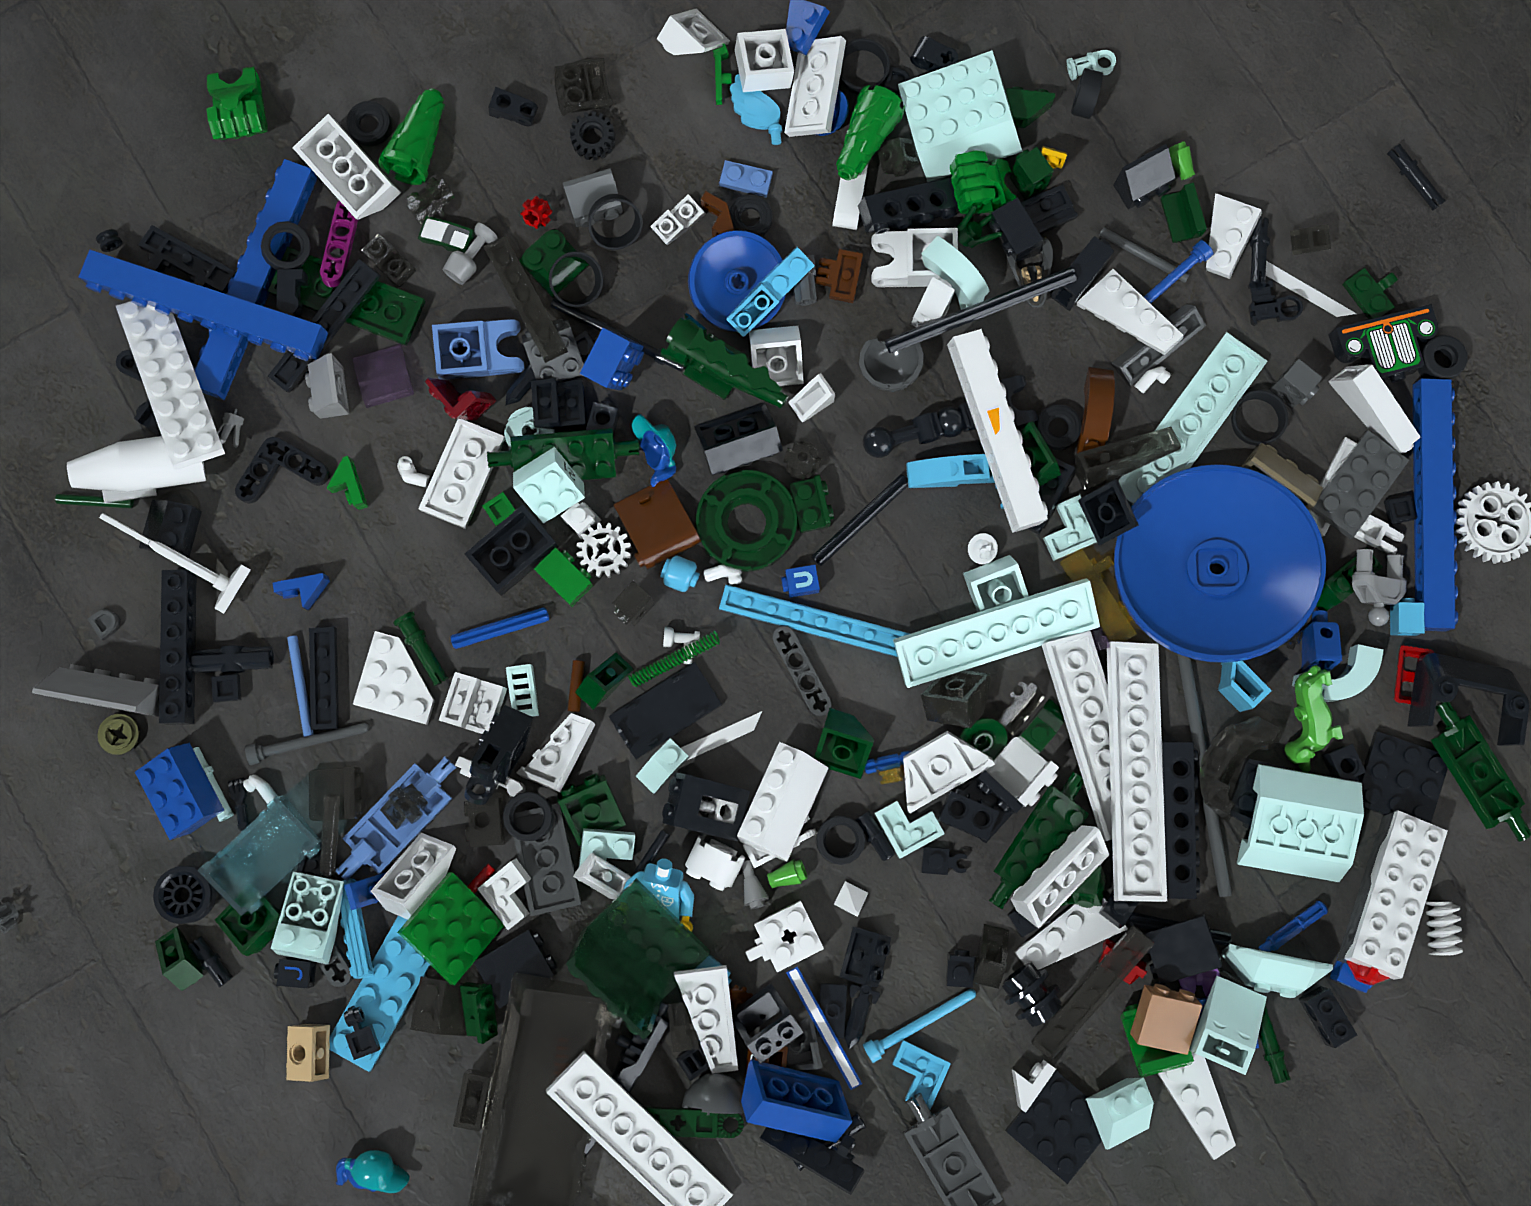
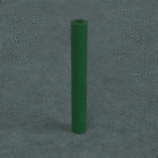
(91, 501)

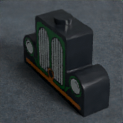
(1387, 342)

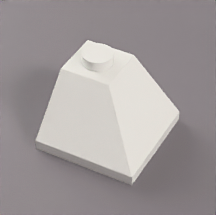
(690, 33)

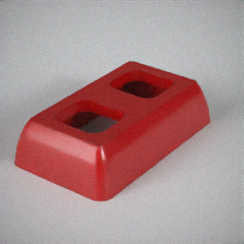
(1402, 675)

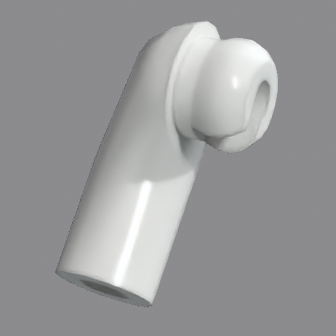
(263, 787)

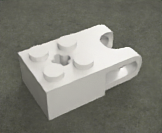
(906, 249)

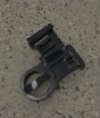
(1267, 309)

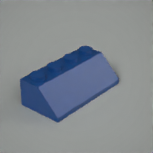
(794, 1102)

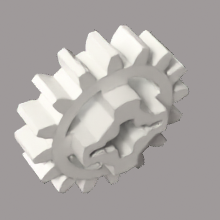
(610, 541)

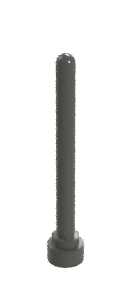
(256, 752)

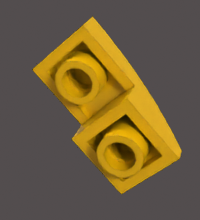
(1054, 157)

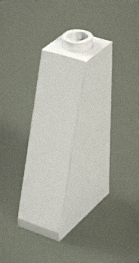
(1375, 406)

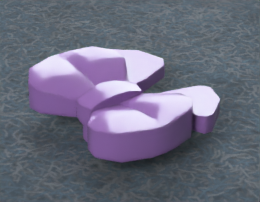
(1205, 979)

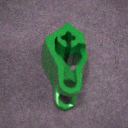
(236, 106)
(979, 182)

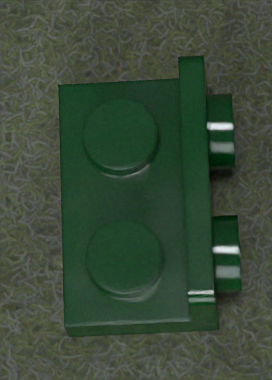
(811, 504)
(479, 1011)

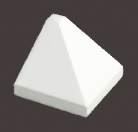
(851, 898)

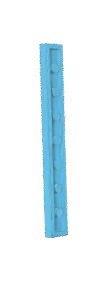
(810, 620)

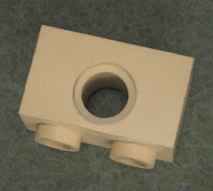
(308, 1052)

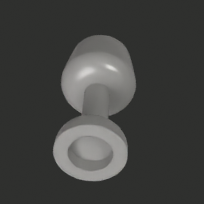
(459, 264)

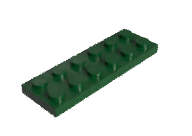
(382, 311)

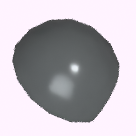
(890, 370)
(715, 1094)

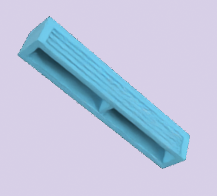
(355, 938)

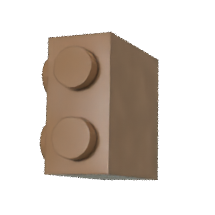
(1166, 1019)

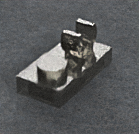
(1022, 708)

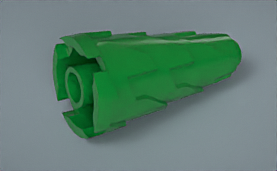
(871, 122)
(414, 140)

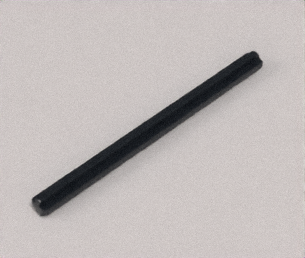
(980, 310)

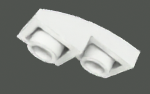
(678, 220)

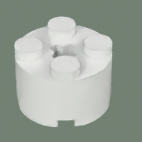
(714, 862)

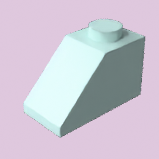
(662, 766)

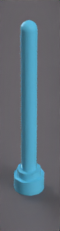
(876, 1048)

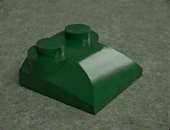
(542, 255)
(250, 931)

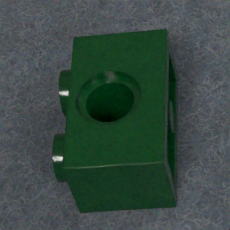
(1031, 173)

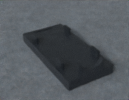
(665, 710)

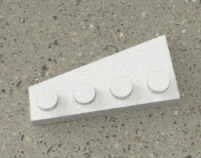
(1130, 312)

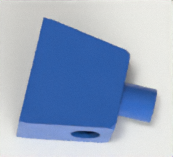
(1321, 643)

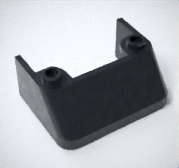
(1439, 678)

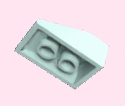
(995, 583)

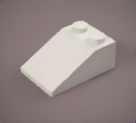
(414, 875)

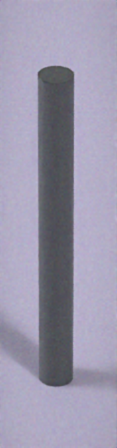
(1140, 252)

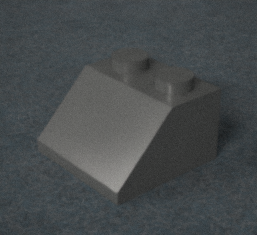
(586, 191)

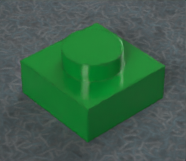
(499, 508)

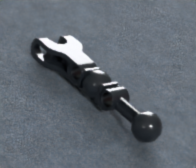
(946, 422)

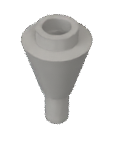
(753, 891)

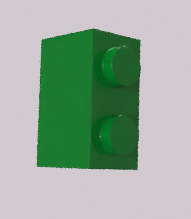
(564, 576)

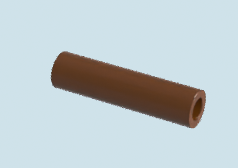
(577, 678)

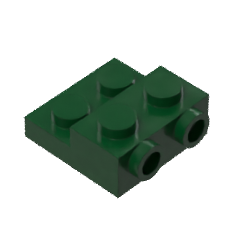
(590, 806)

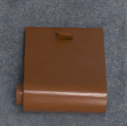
(657, 524)

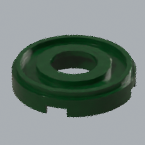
(741, 489)

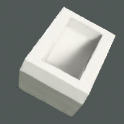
(812, 398)

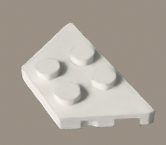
(940, 767)

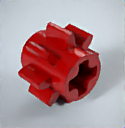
(536, 212)

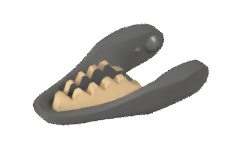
(1032, 273)

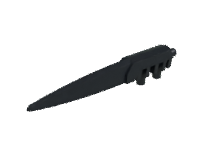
(636, 1056)

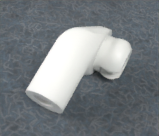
(1150, 376)
(410, 474)
(723, 571)

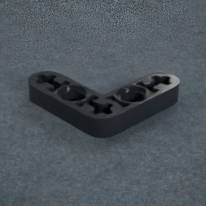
(273, 462)

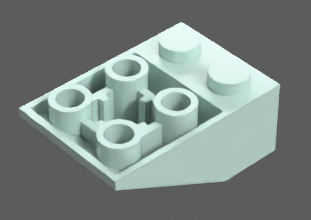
(309, 918)
(1229, 1025)

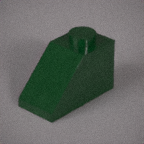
(604, 680)
(1042, 726)
(177, 960)

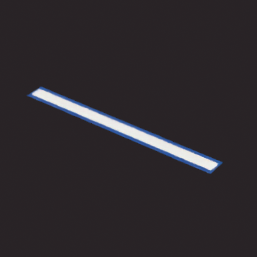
(824, 1028)

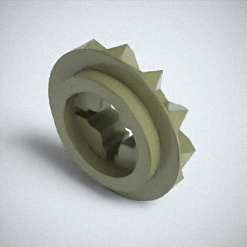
(108, 740)

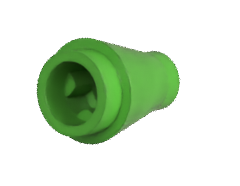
(1182, 160)
(788, 874)

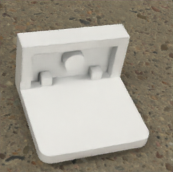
(1022, 771)

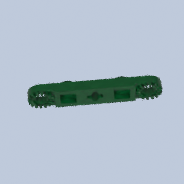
(697, 1122)

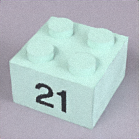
(548, 485)

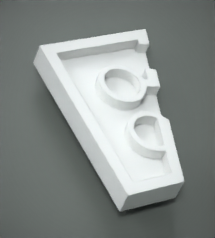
(1230, 232)
(557, 758)

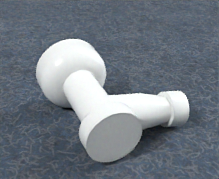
(672, 637)

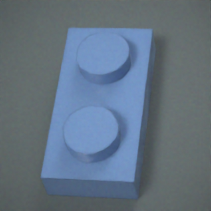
(745, 178)

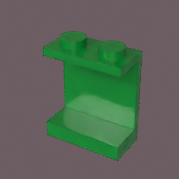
(1149, 1059)

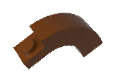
(1098, 408)

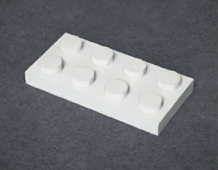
(815, 88)
(461, 473)

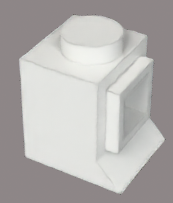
(580, 518)

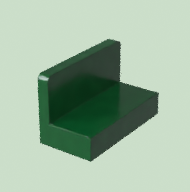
(1184, 214)

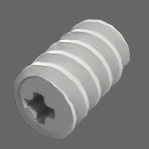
(1444, 928)

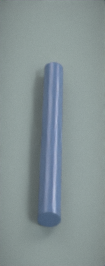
(300, 685)

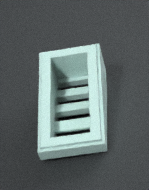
(521, 669)

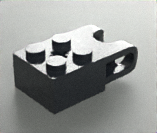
(498, 753)

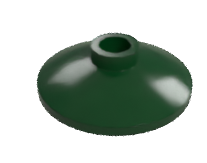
(993, 738)

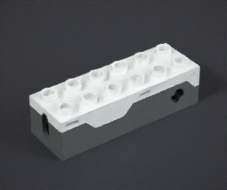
(1391, 898)

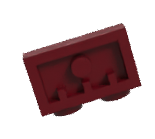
(465, 406)

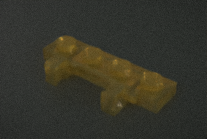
(1112, 615)

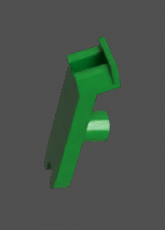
(721, 78)

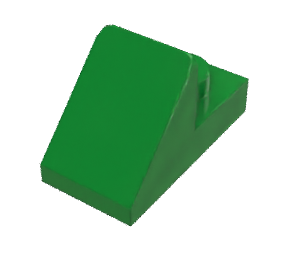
(347, 477)

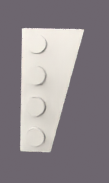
(1067, 934)
(710, 1010)
(1200, 1104)

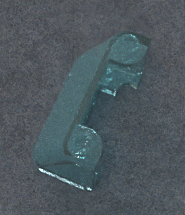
(261, 856)

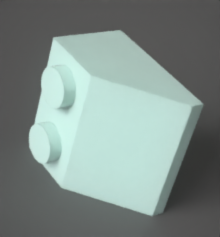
(1121, 1110)

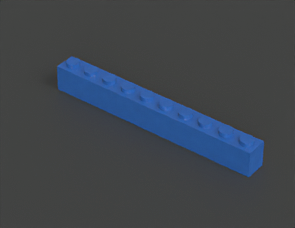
(254, 276)
(203, 305)
(1434, 503)

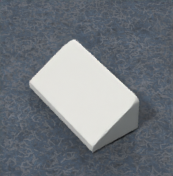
(602, 876)

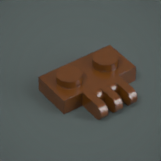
(841, 275)

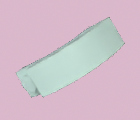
(957, 270)
(1359, 673)

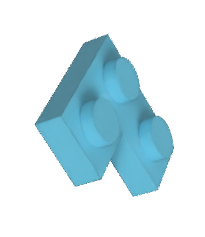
(926, 1067)

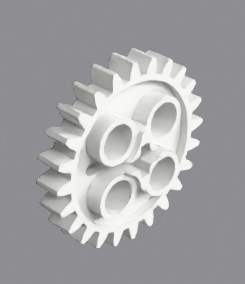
(1491, 544)

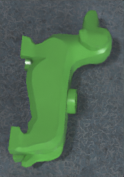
(1314, 716)

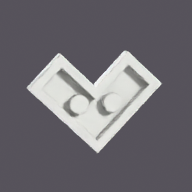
(501, 896)

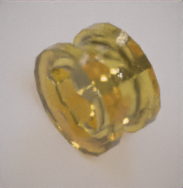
(890, 776)

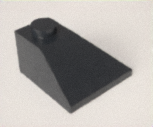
(1108, 512)

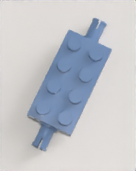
(376, 840)

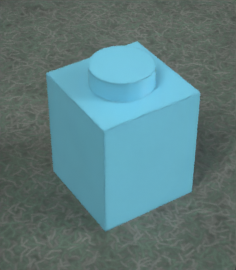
(1407, 618)

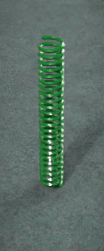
(675, 661)

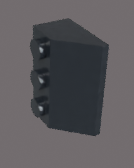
(738, 438)

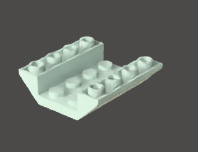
(1303, 824)

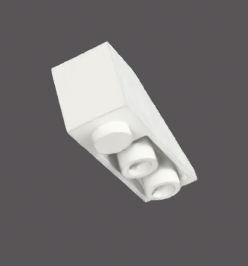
(934, 302)

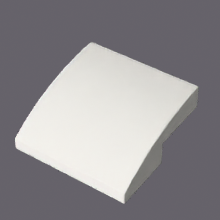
(472, 703)

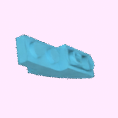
(769, 291)
(949, 471)

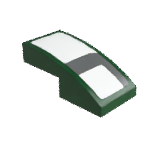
(446, 234)

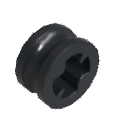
(109, 240)

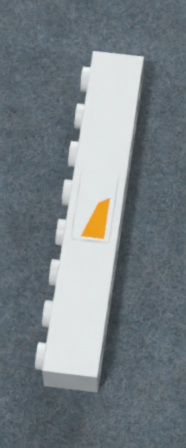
(997, 430)

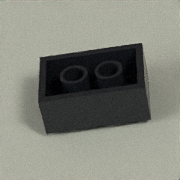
(511, 550)

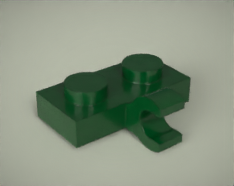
(1370, 294)

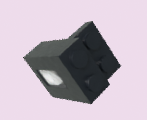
(686, 802)

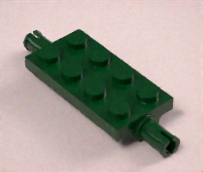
(587, 452)
(1479, 772)
(1041, 834)

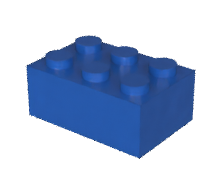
(612, 360)
(179, 791)

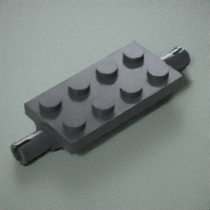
(949, 1157)

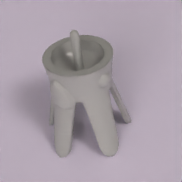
(231, 421)

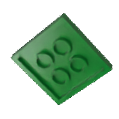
(451, 928)

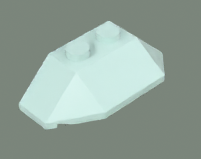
(1274, 971)

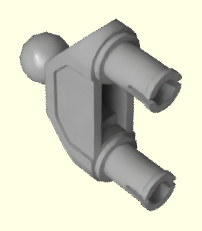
(1378, 589)

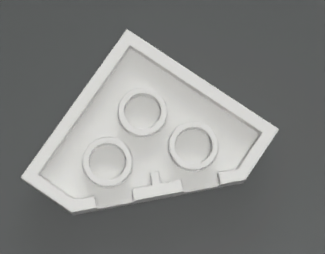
(393, 682)

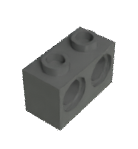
(1296, 384)

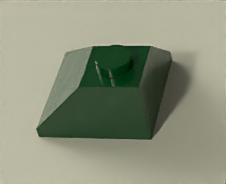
(844, 744)

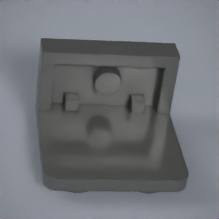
(562, 367)

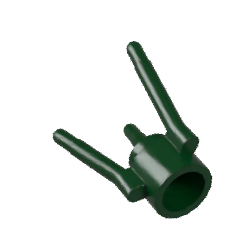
(970, 232)

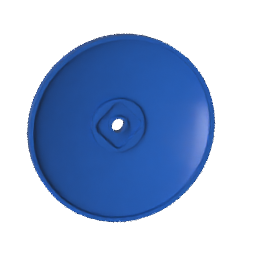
(1231, 519)

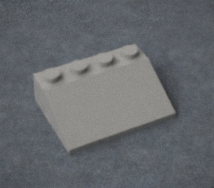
(102, 689)

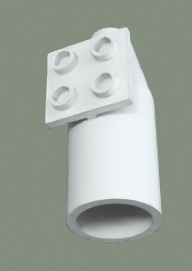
(131, 470)

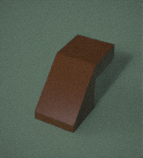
(720, 209)

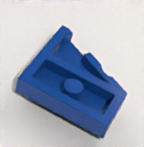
(804, 24)

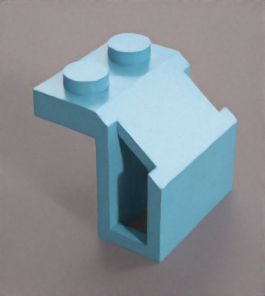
(1248, 680)

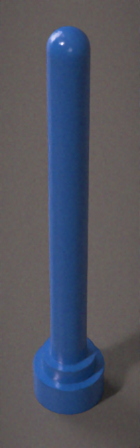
(1200, 252)

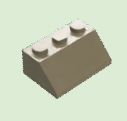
(1284, 471)

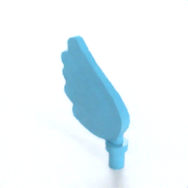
(756, 110)

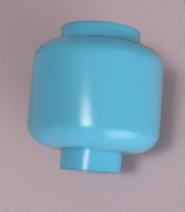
(680, 573)

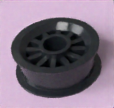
(161, 897)

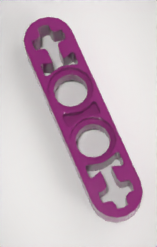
(335, 241)

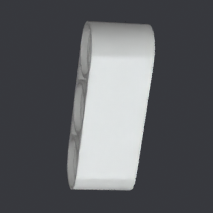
(848, 199)

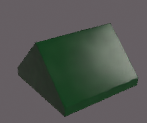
(1043, 464)

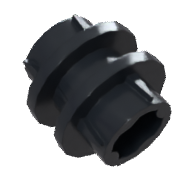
(1033, 996)

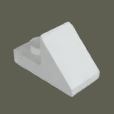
(1026, 1090)

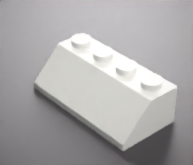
(346, 169)
(782, 802)
(1060, 875)

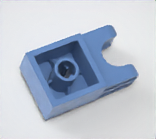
(482, 353)

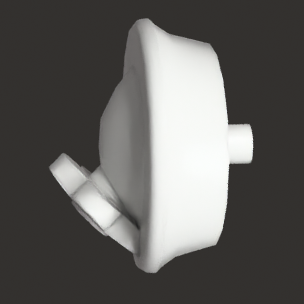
(982, 548)

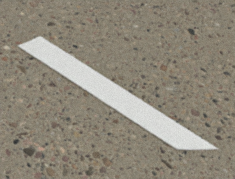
(1306, 291)
(722, 736)

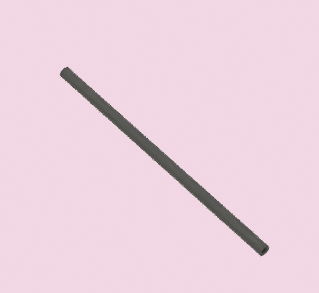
(1198, 738)

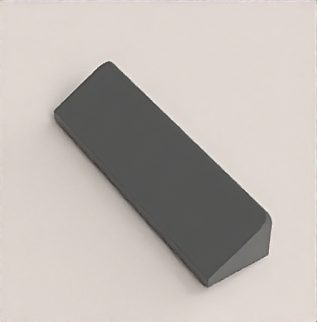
(1141, 357)

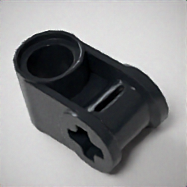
(932, 55)

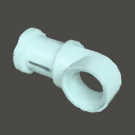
(1076, 66)

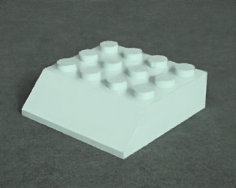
(959, 113)

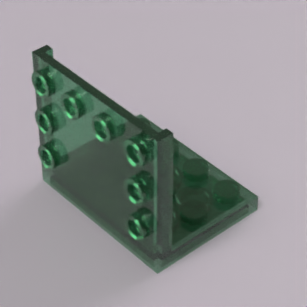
(632, 956)

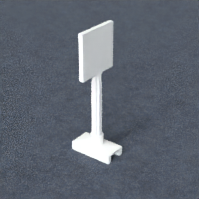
(227, 585)

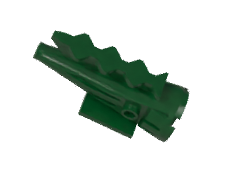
(718, 364)

